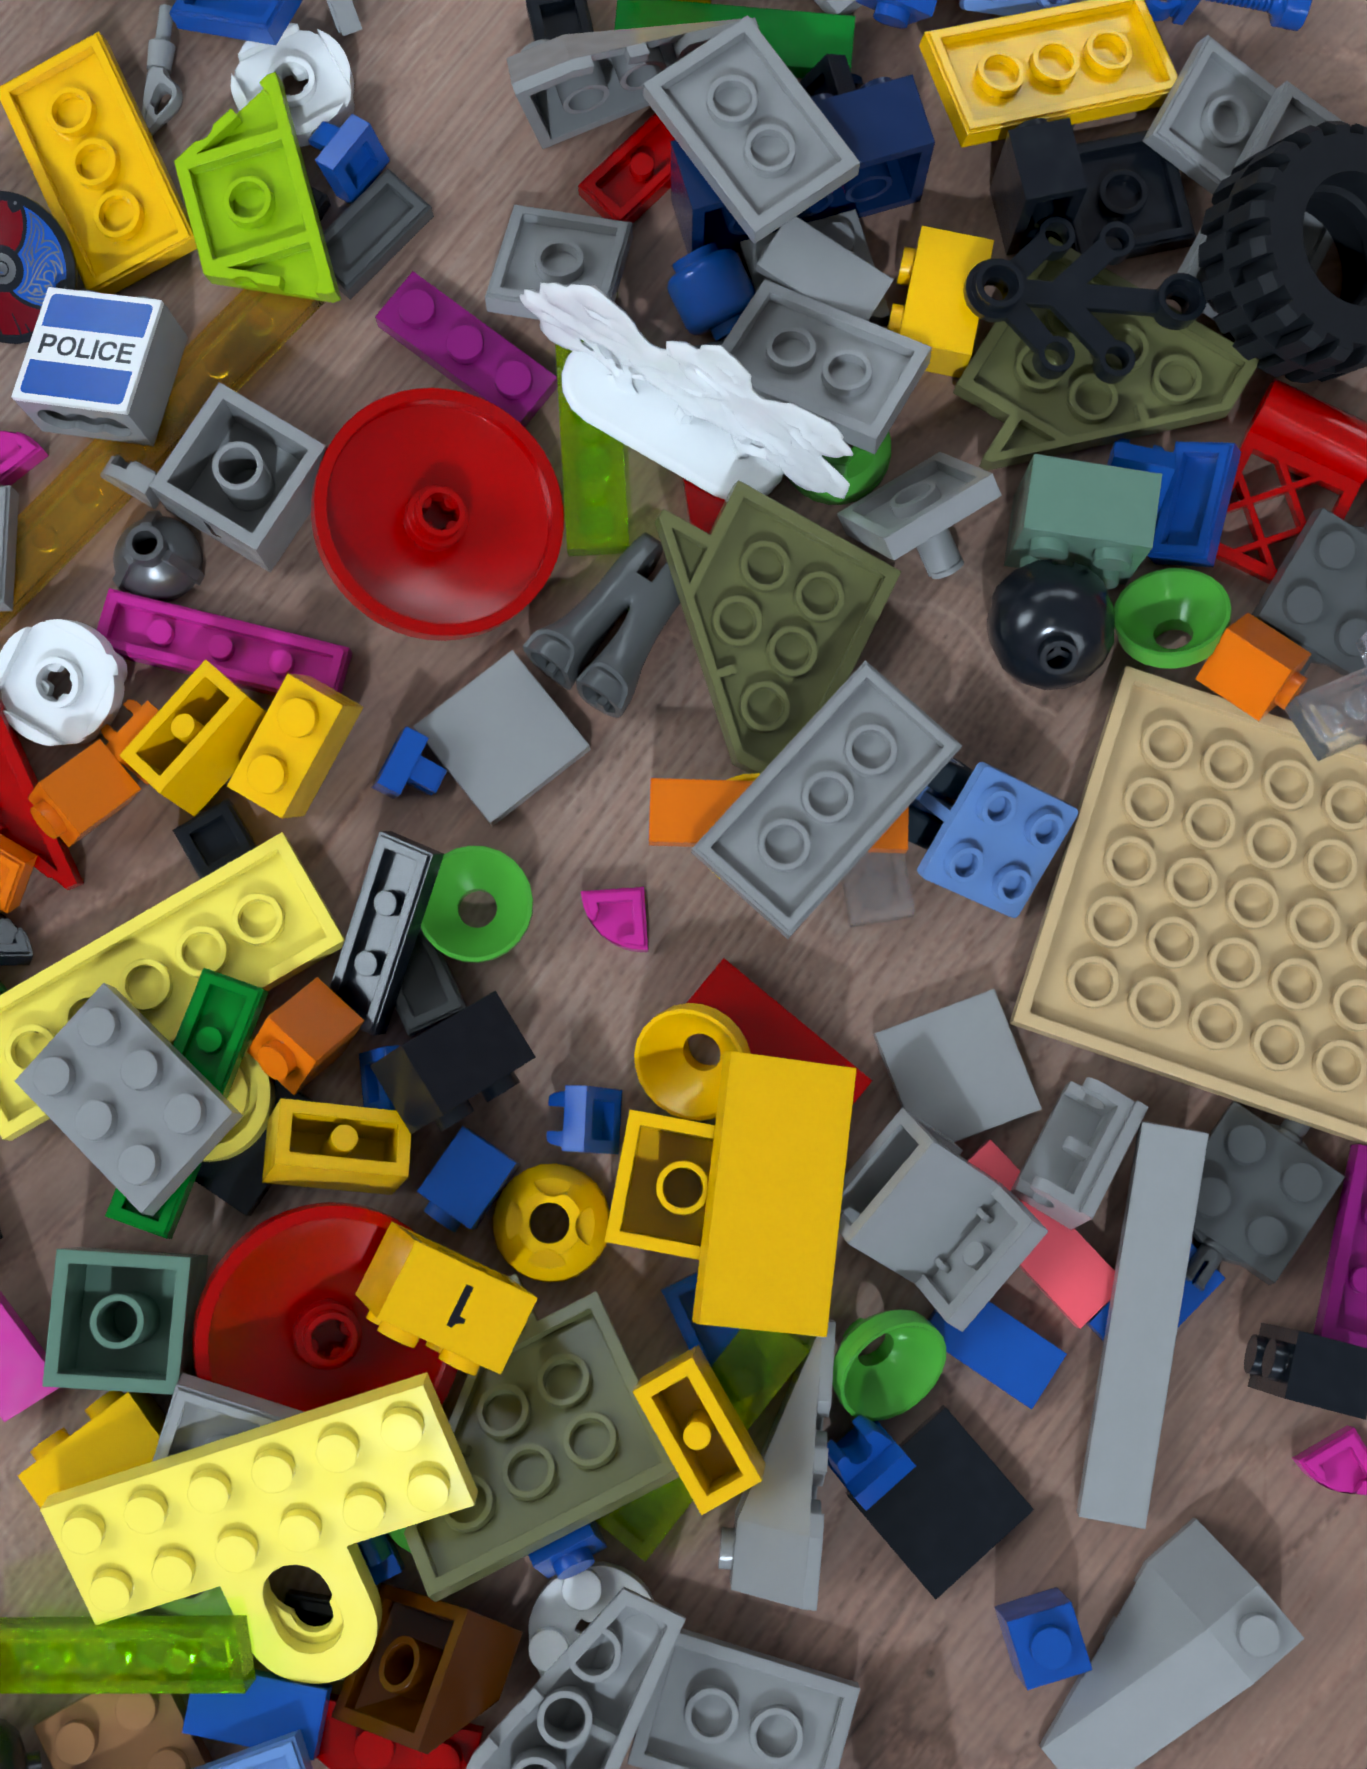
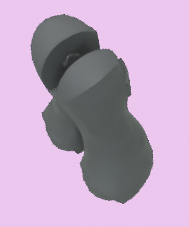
(571, 641)

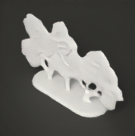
(682, 402)

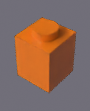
(1255, 667)
(82, 794)
(304, 1036)

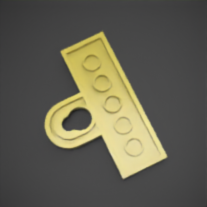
(245, 920)
(266, 1502)

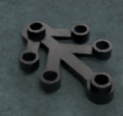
(1074, 299)

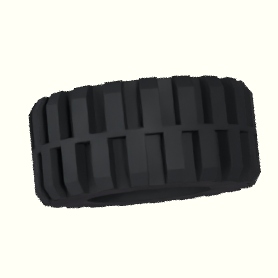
(1260, 261)

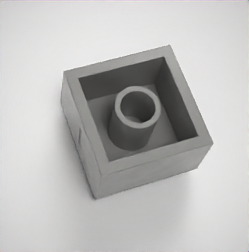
(241, 477)

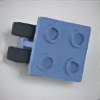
(993, 836)

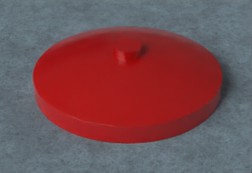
(437, 514)
(287, 1315)

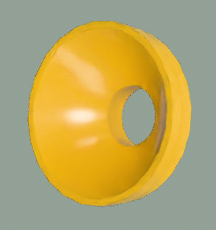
(669, 1069)
(587, 1220)

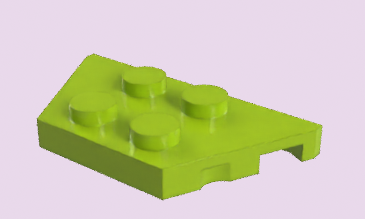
(256, 203)

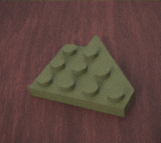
(1174, 384)
(771, 615)
(545, 1446)

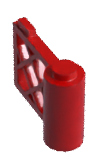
(1300, 438)

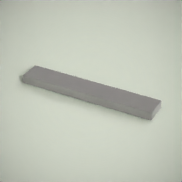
(1142, 1324)

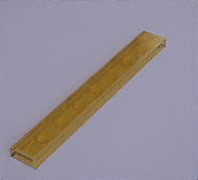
(82, 502)

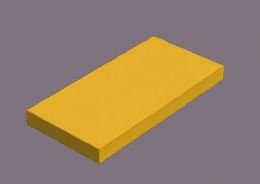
(1048, 64)
(98, 166)
(774, 1195)

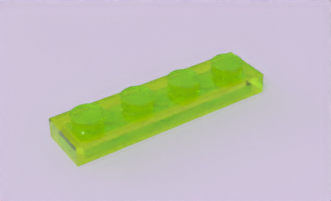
(591, 482)
(751, 1374)
(126, 1655)

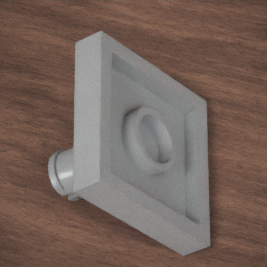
(919, 510)

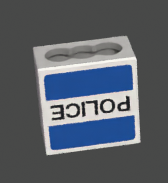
(100, 365)

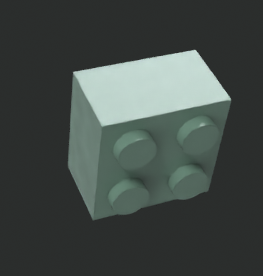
(1084, 516)
(122, 1319)

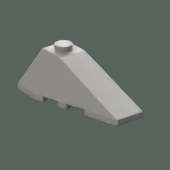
(597, 76)
(779, 1521)
(1171, 1657)
(591, 1696)

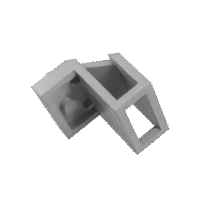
(935, 1218)

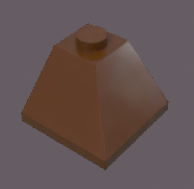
(427, 1671)

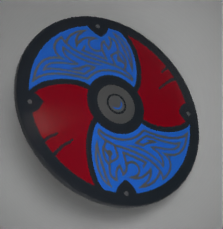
(32, 258)

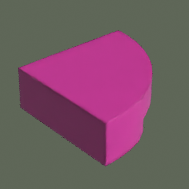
(18, 456)
(618, 916)
(1337, 1462)

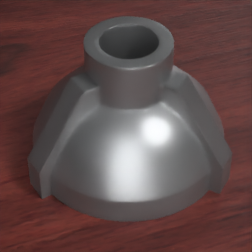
(167, 570)

